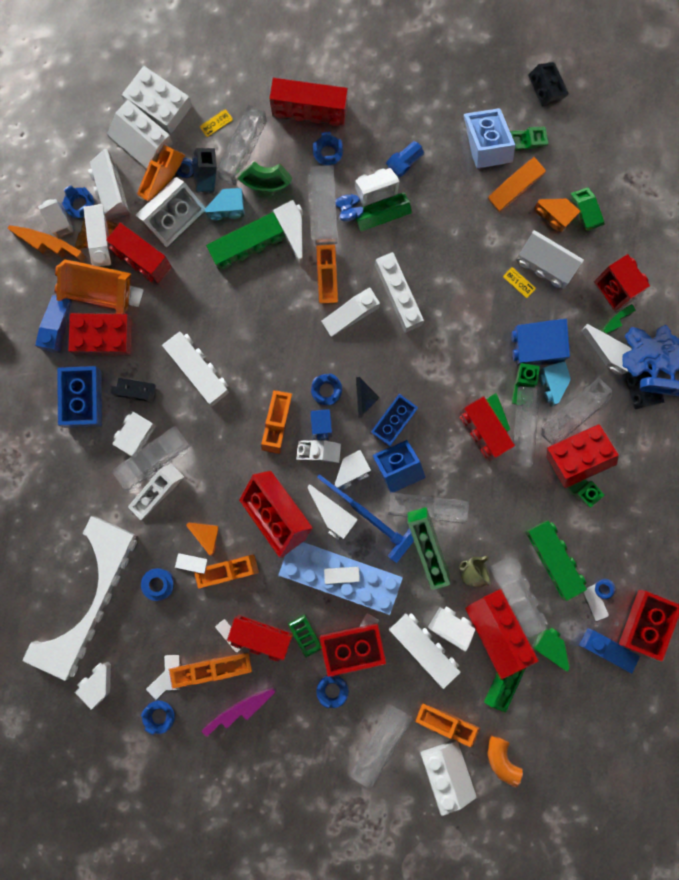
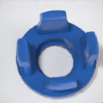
(328, 140)
(71, 195)
(326, 379)
(167, 588)
(329, 702)
(155, 728)

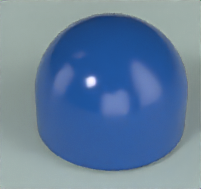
(186, 175)
(610, 584)

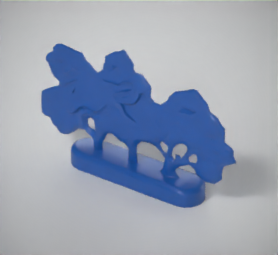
(660, 352)

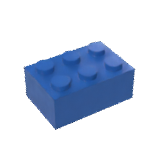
(79, 397)

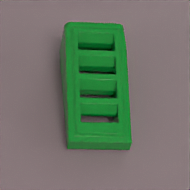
(496, 406)
(297, 621)

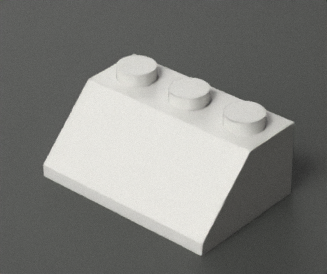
(138, 134)
(108, 185)
(171, 211)
(549, 260)
(448, 777)

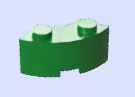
(265, 178)

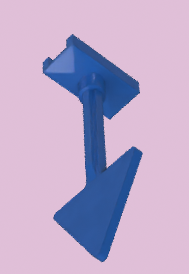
(402, 542)

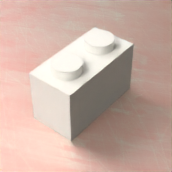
(133, 434)

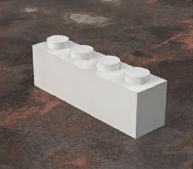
(399, 292)
(195, 368)
(424, 650)

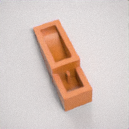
(160, 172)
(517, 184)
(327, 273)
(276, 422)
(227, 571)
(448, 725)

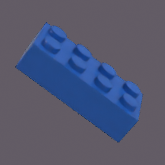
(394, 420)

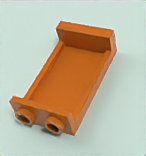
(93, 285)

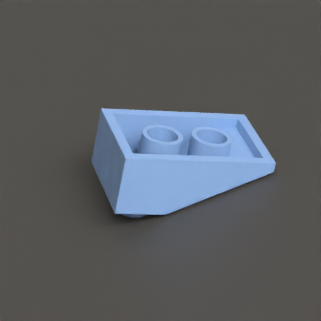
(489, 138)

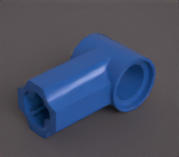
(401, 162)

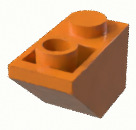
(557, 211)

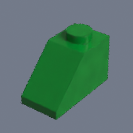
(552, 647)

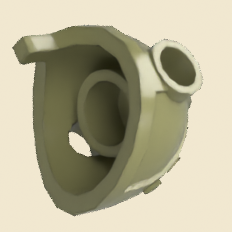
(474, 572)

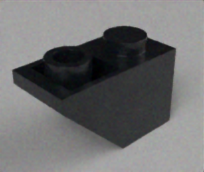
(204, 169)

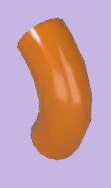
(501, 764)

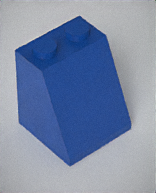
(541, 342)

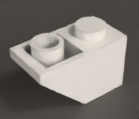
(56, 218)
(318, 451)
(352, 468)
(97, 687)

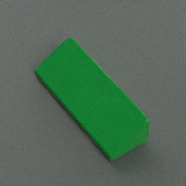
(384, 211)
(503, 690)

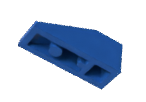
(53, 325)
(609, 650)

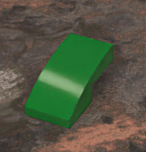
(530, 138)
(615, 323)

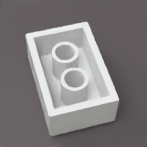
(158, 99)

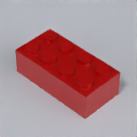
(308, 101)

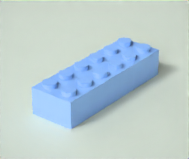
(374, 590)

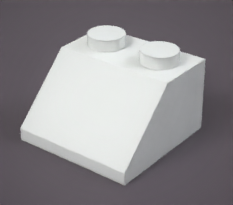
(377, 186)
(451, 628)

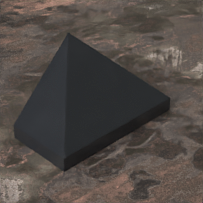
(365, 397)

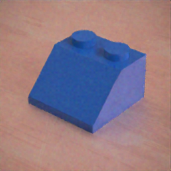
(399, 466)

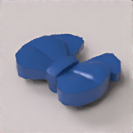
(345, 204)

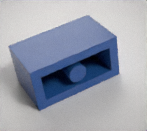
(321, 424)

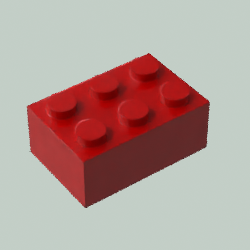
(138, 254)
(622, 282)
(100, 334)
(486, 429)
(582, 456)
(650, 625)
(259, 638)
(352, 649)

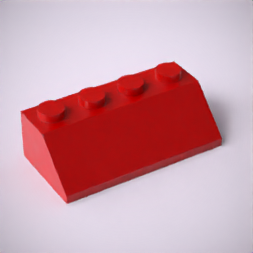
(275, 513)
(501, 634)

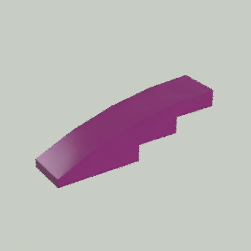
(245, 707)

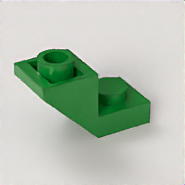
(590, 212)
(527, 377)
(586, 492)

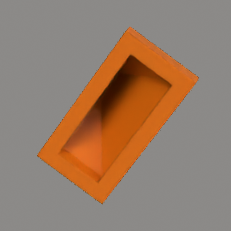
(205, 535)

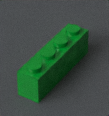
(246, 240)
(428, 548)
(556, 560)

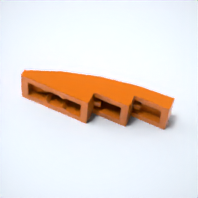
(42, 241)
(210, 670)

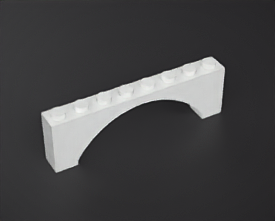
(111, 551)

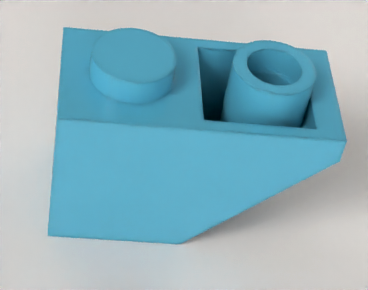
(226, 204)
(555, 380)

